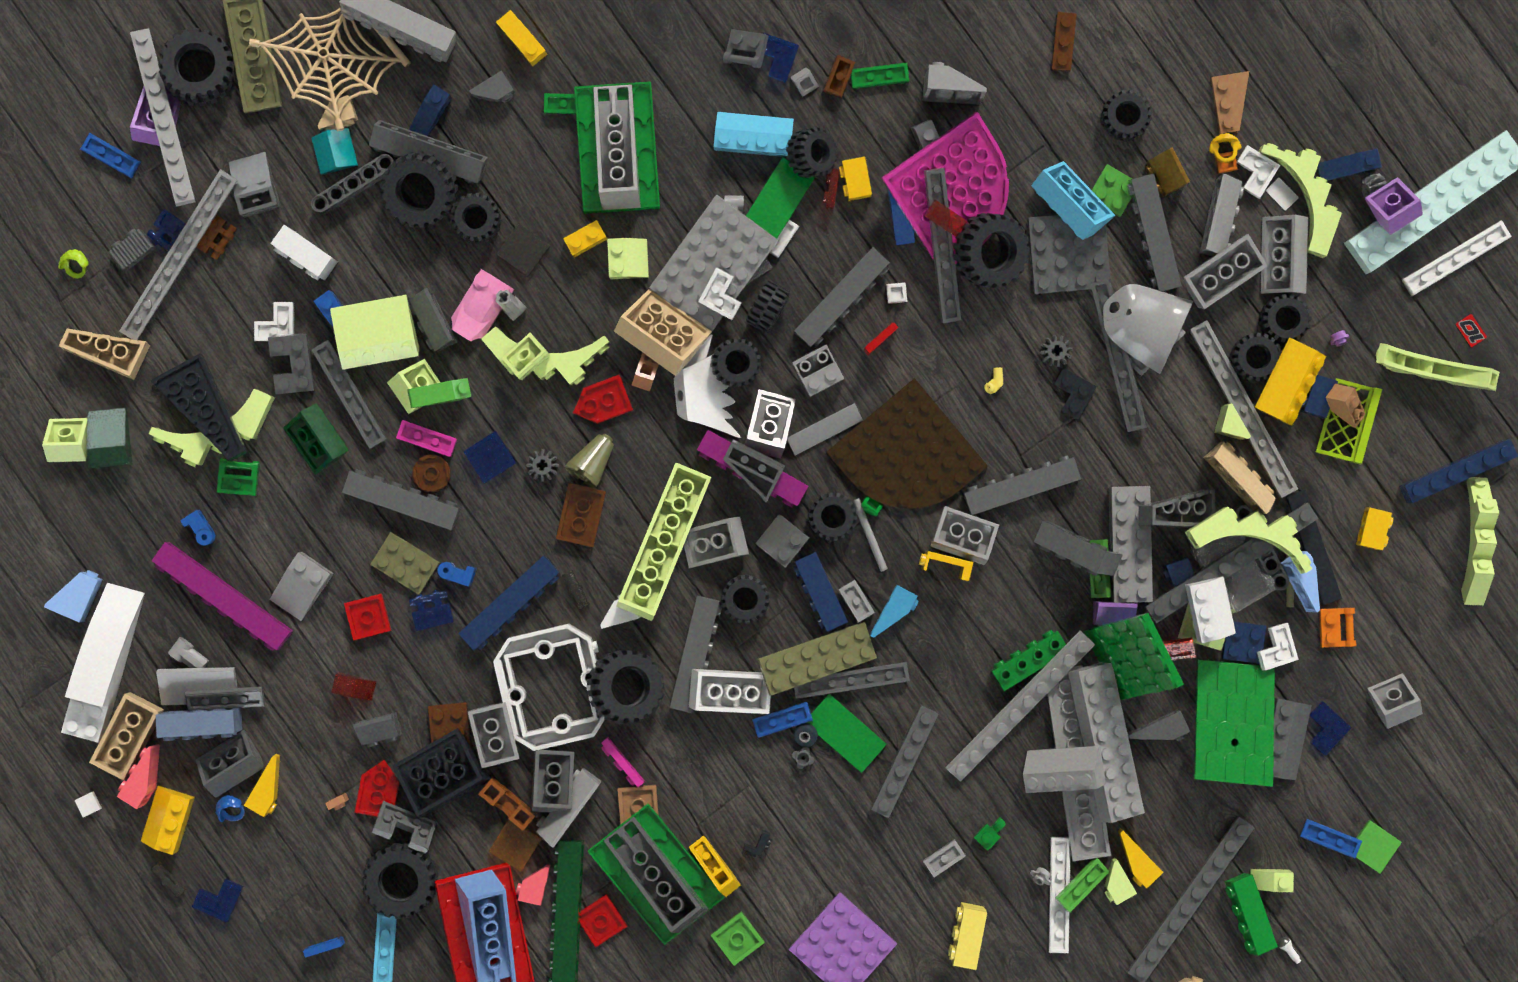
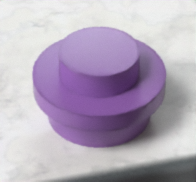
(1339, 338)

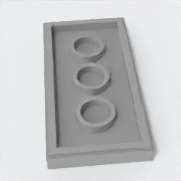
(175, 682)

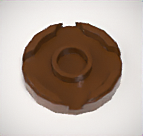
(431, 473)

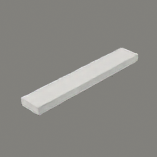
(1456, 258)
(1059, 880)

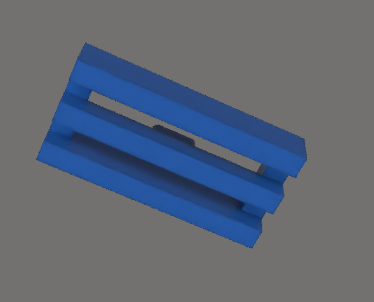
(323, 946)

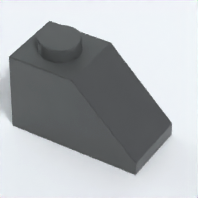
(494, 89)

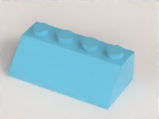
(752, 134)
(1072, 200)

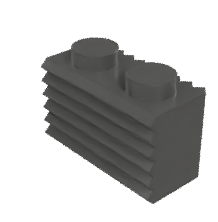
(131, 249)

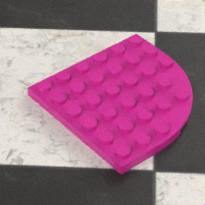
(972, 173)

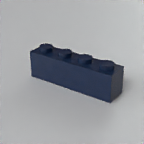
(821, 592)

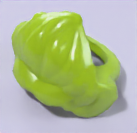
(73, 255)

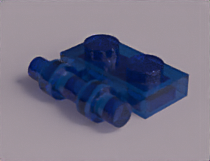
(167, 224)
(432, 616)

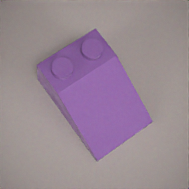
(142, 124)

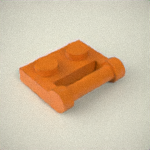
(1331, 629)

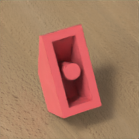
(533, 886)

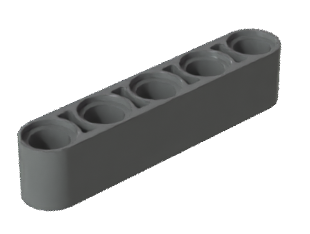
(343, 185)
(1278, 569)

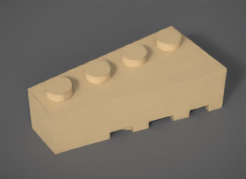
(110, 352)

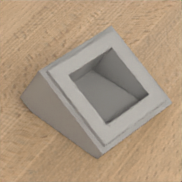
(804, 81)

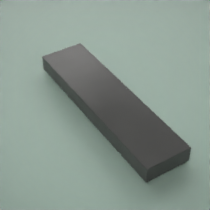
(225, 698)

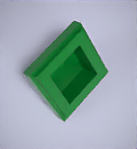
(871, 506)

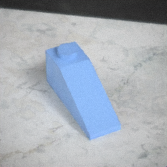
(1304, 584)

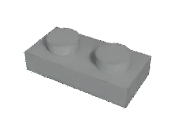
(856, 601)
(944, 858)

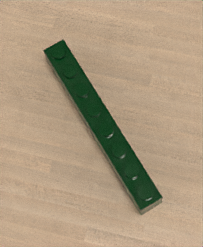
(567, 910)

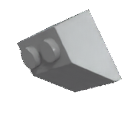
(1395, 701)

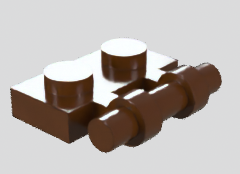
(211, 234)

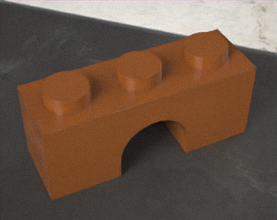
(509, 803)

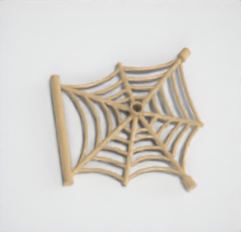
(338, 122)

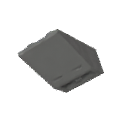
(255, 186)

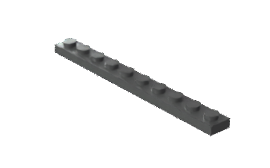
(1224, 566)
(1190, 899)

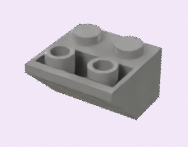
(818, 370)

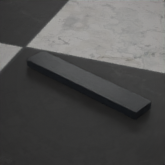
(1314, 545)

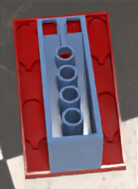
(484, 926)

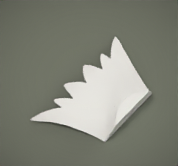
(701, 397)

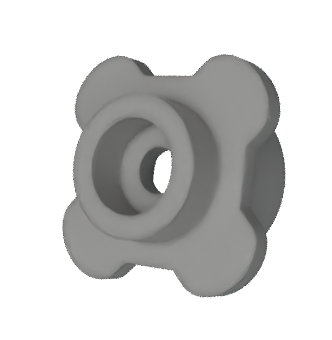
(1041, 876)

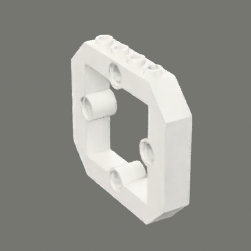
(529, 643)

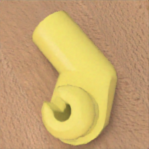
(996, 383)

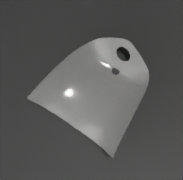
(1152, 325)

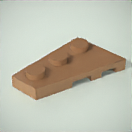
(1229, 100)

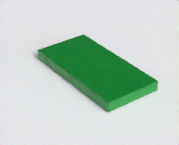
(779, 198)
(846, 733)

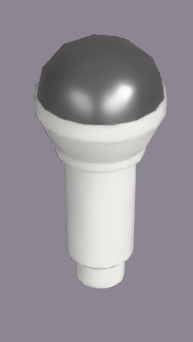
(1286, 945)

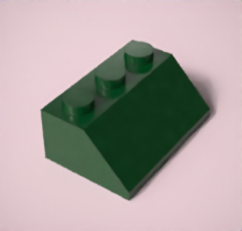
(315, 438)

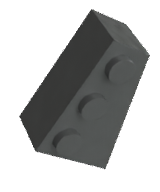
(754, 468)

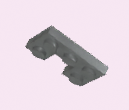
(298, 349)
(393, 816)

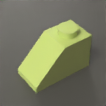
(1273, 879)
(1118, 884)

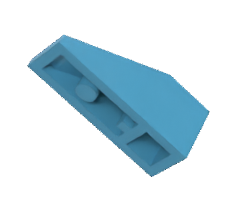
(897, 606)

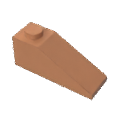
(645, 373)

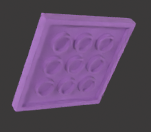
(842, 943)

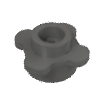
(800, 762)

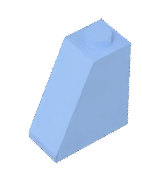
(76, 597)

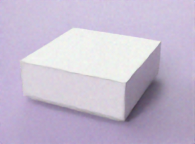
(896, 293)
(88, 804)

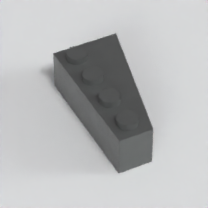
(1179, 511)
(1077, 549)

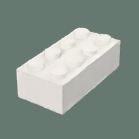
(728, 691)

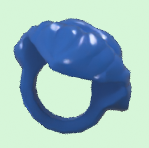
(229, 801)

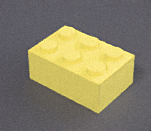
(967, 935)

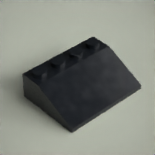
(440, 773)

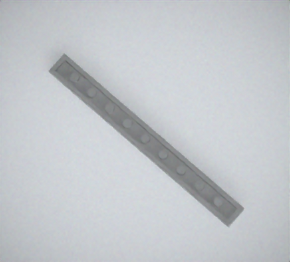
(162, 117)
(178, 255)
(1236, 394)
(1020, 705)

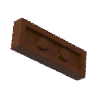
(1063, 41)

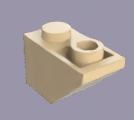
(347, 115)

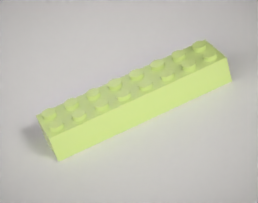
(663, 542)

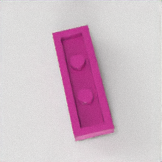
(426, 438)
(621, 762)

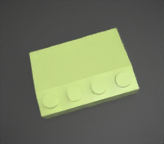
(374, 332)

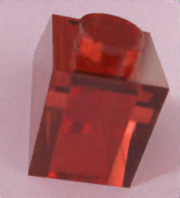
(353, 686)

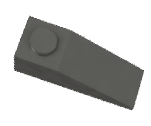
(1167, 727)

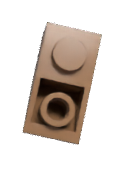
(1346, 404)

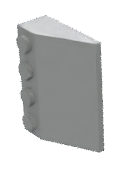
(951, 86)

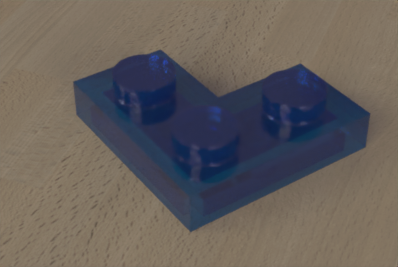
(784, 56)
(1332, 726)
(221, 905)

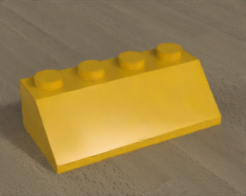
(1290, 381)

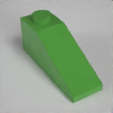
(439, 393)

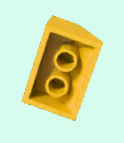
(167, 820)

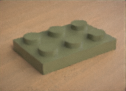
(405, 563)

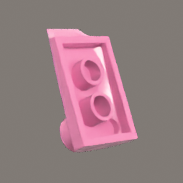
(478, 307)

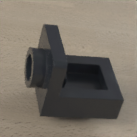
(763, 843)

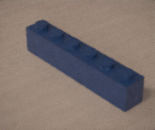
(1458, 471)
(510, 602)

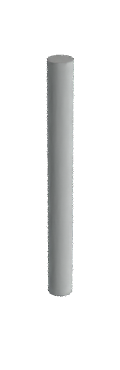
(870, 536)

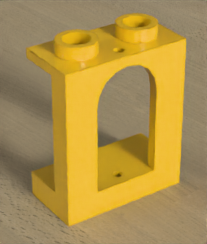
(966, 566)

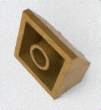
(1167, 172)

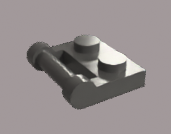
(746, 42)

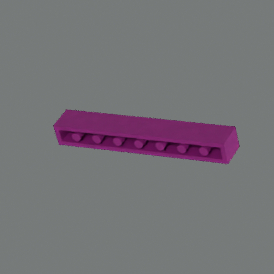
(222, 596)

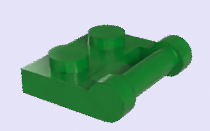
(238, 483)

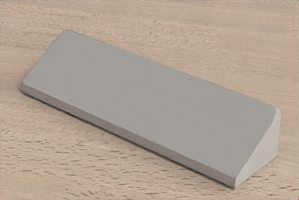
(824, 429)

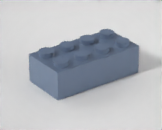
(191, 724)

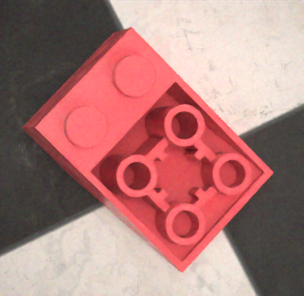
(142, 779)

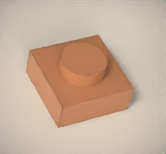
(337, 802)

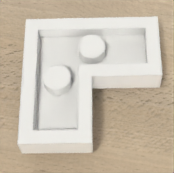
(1262, 170)
(715, 296)
(282, 324)
(1282, 650)

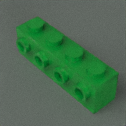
(1029, 660)
(1250, 914)

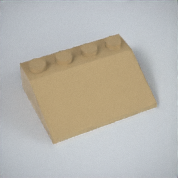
(662, 331)
(1240, 478)

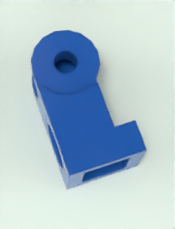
(200, 526)
(450, 572)

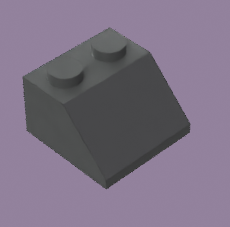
(782, 540)
(378, 729)

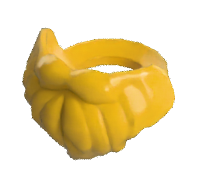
(1214, 146)

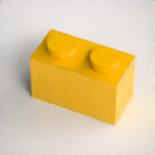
(856, 179)
(585, 238)
(1374, 528)

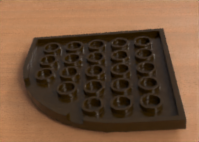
(907, 452)

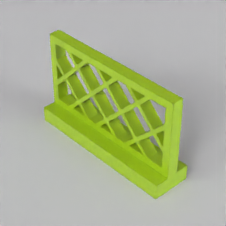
(1363, 430)

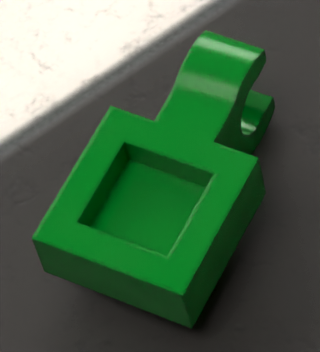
(988, 835)

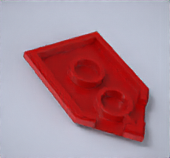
(603, 400)
(376, 786)

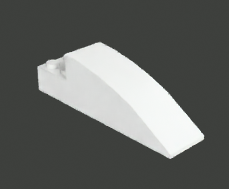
(101, 663)

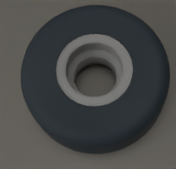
(810, 731)

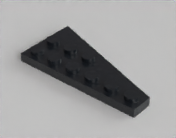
(199, 399)

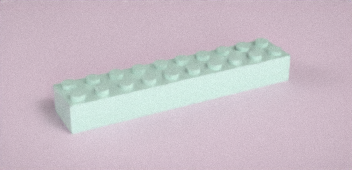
(1439, 201)

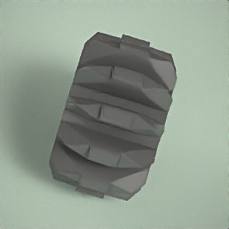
(1372, 183)
(1051, 345)
(538, 460)

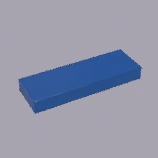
(110, 155)
(782, 719)
(1330, 838)

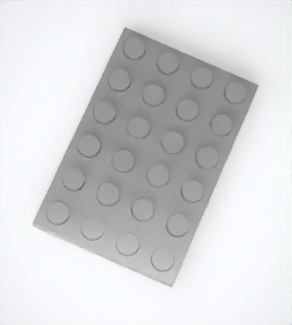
(718, 240)

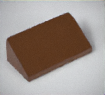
(838, 76)

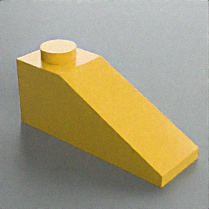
(521, 38)
(265, 791)
(1140, 865)
(714, 866)

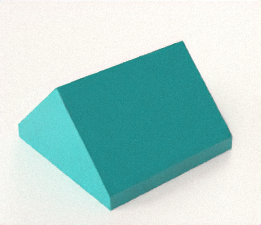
(334, 151)

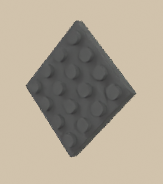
(1063, 259)

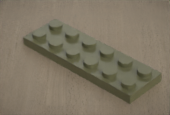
(253, 66)
(816, 658)

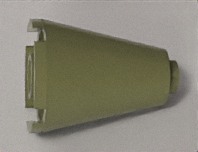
(591, 460)

